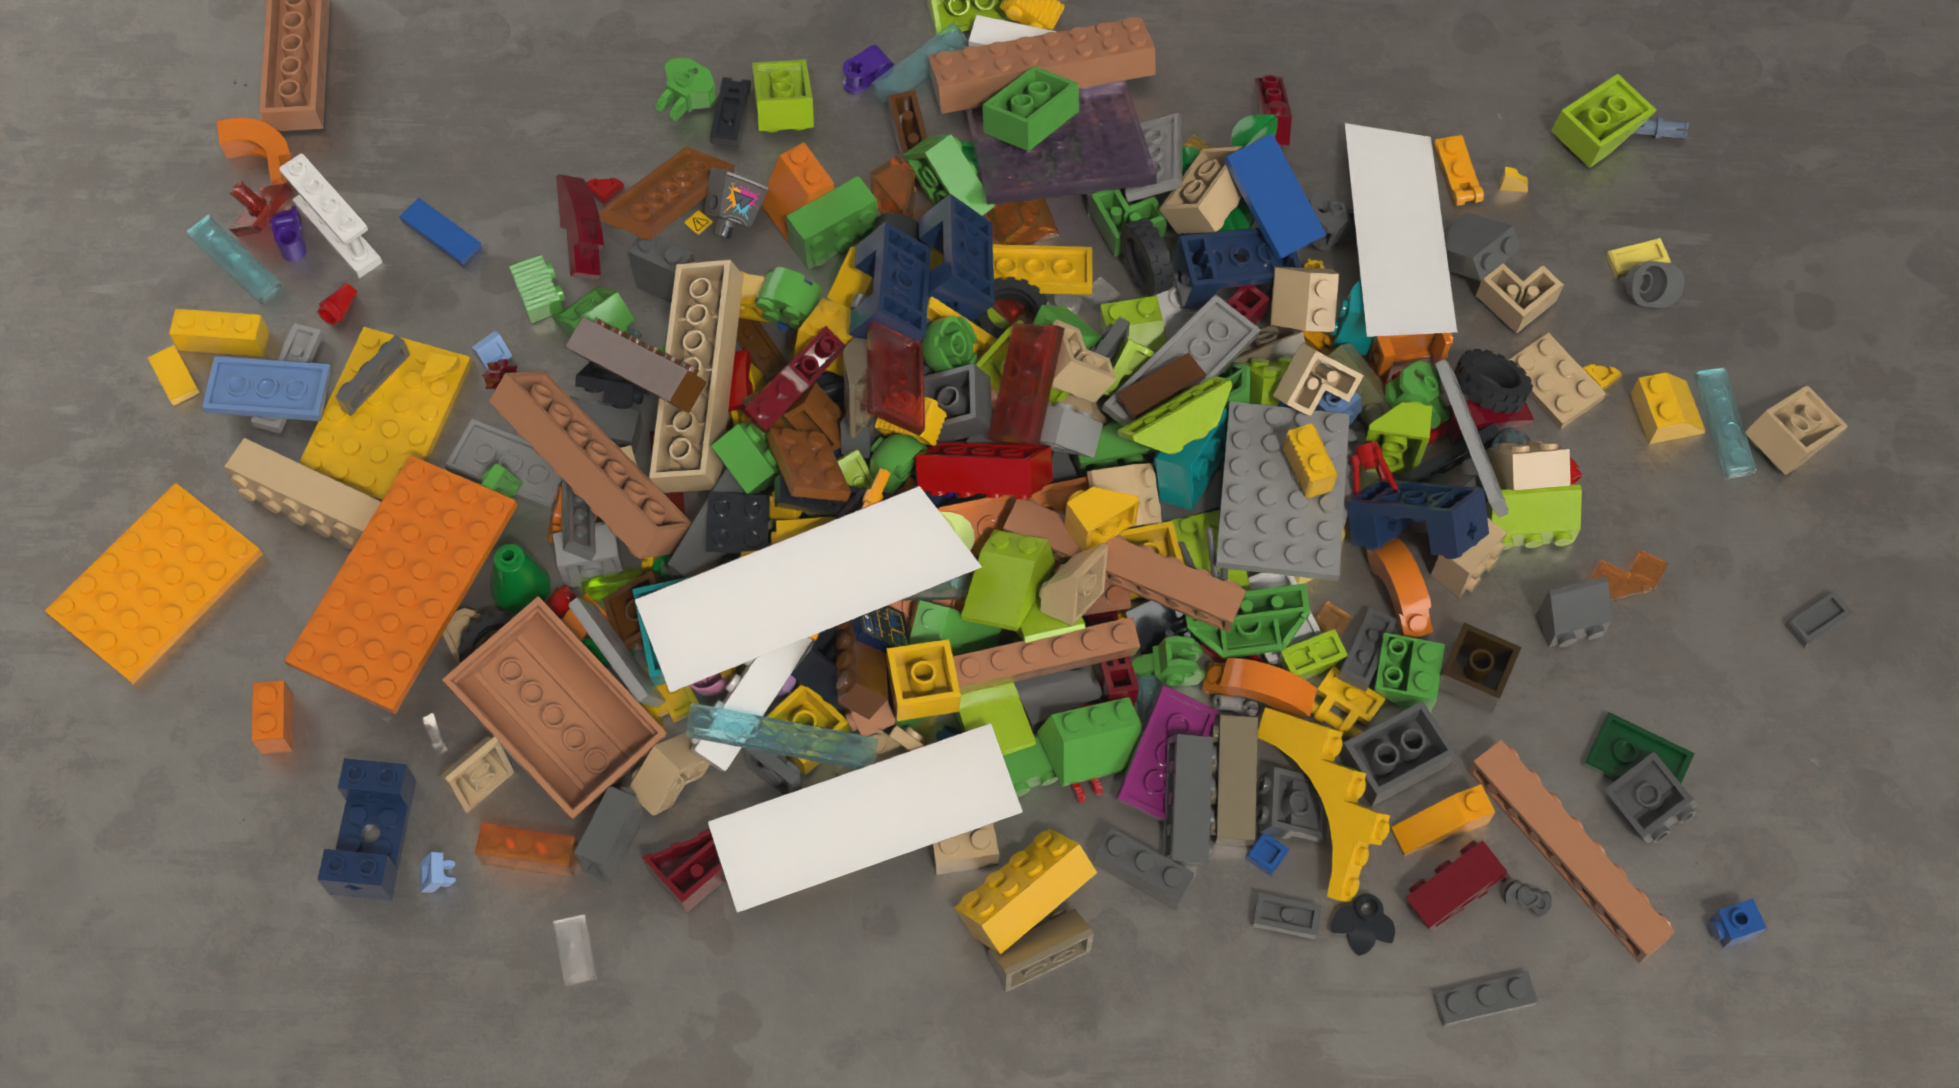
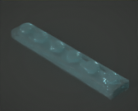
(780, 737)

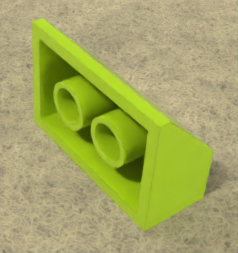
(963, 12)
(1402, 436)
(1540, 516)

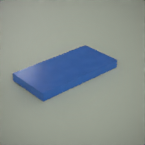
(1274, 196)

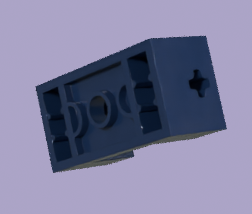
(965, 241)
(1207, 263)
(900, 283)
(1453, 515)
(378, 798)

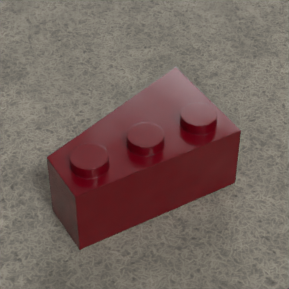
(687, 869)
(1456, 884)

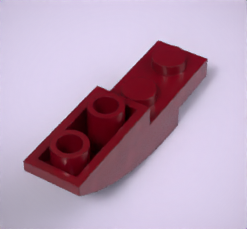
(584, 230)
(794, 379)

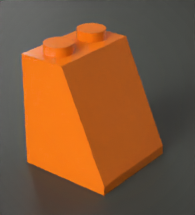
(793, 184)

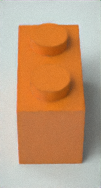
(272, 717)

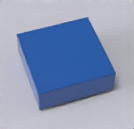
(1267, 854)

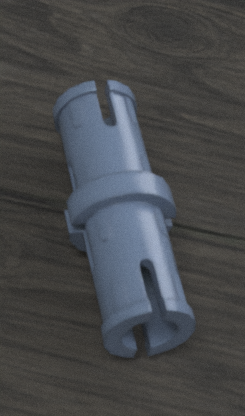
(1661, 127)

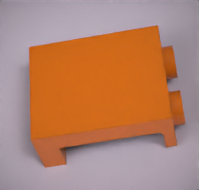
(1406, 348)

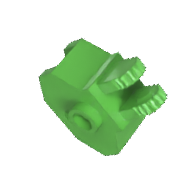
(686, 88)
(1420, 389)
(1172, 662)

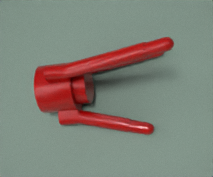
(1370, 457)

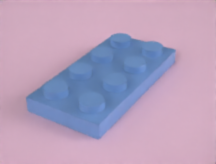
(267, 388)

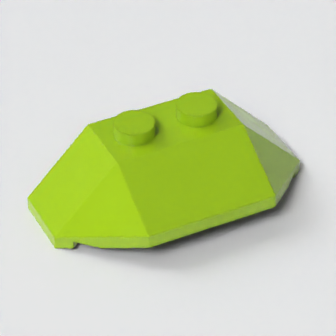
(1181, 418)

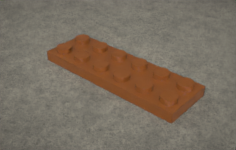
(663, 194)

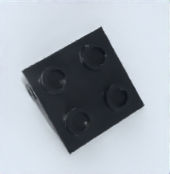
(737, 522)
(1156, 623)

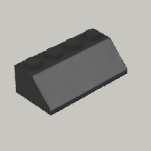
(691, 555)

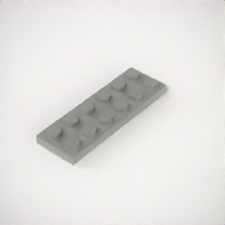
(1211, 337)

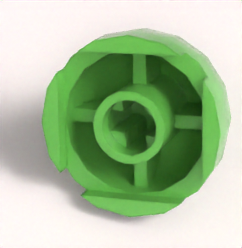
(949, 344)
(896, 456)

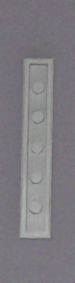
(1472, 438)

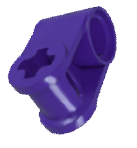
(866, 67)
(289, 234)

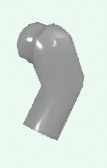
(1237, 705)

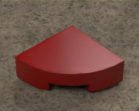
(605, 189)

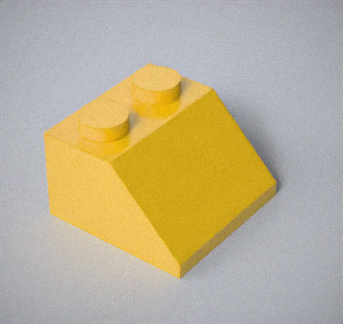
(1666, 408)
(1099, 515)

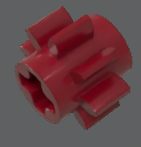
(496, 372)

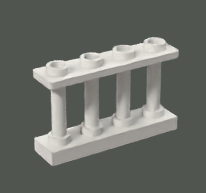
(330, 215)

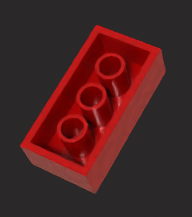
(984, 469)

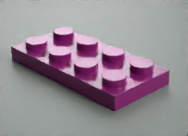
(1146, 773)

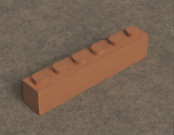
(1046, 656)

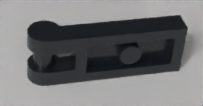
(730, 112)

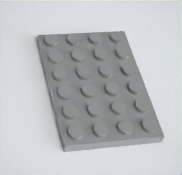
(1262, 509)

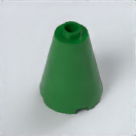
(517, 579)

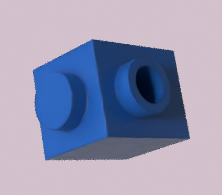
(1737, 923)

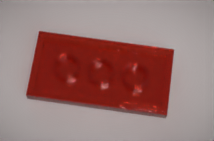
(895, 378)
(1026, 384)

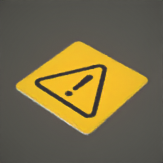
(698, 222)

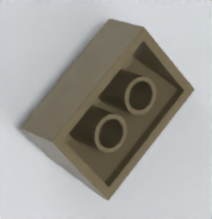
(1273, 344)
(1043, 949)

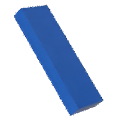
(440, 231)

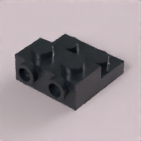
(616, 390)

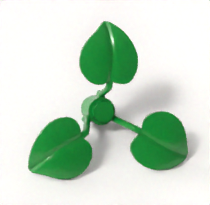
(1243, 134)

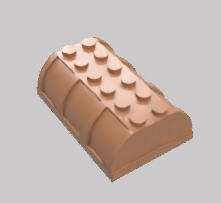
(554, 708)

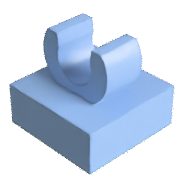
(491, 349)
(432, 872)

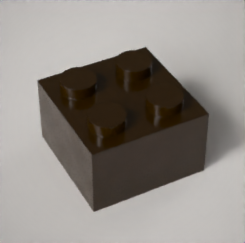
(1478, 667)

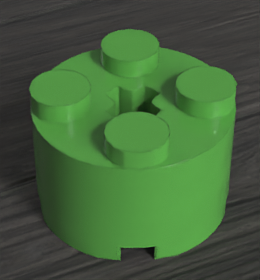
(787, 297)

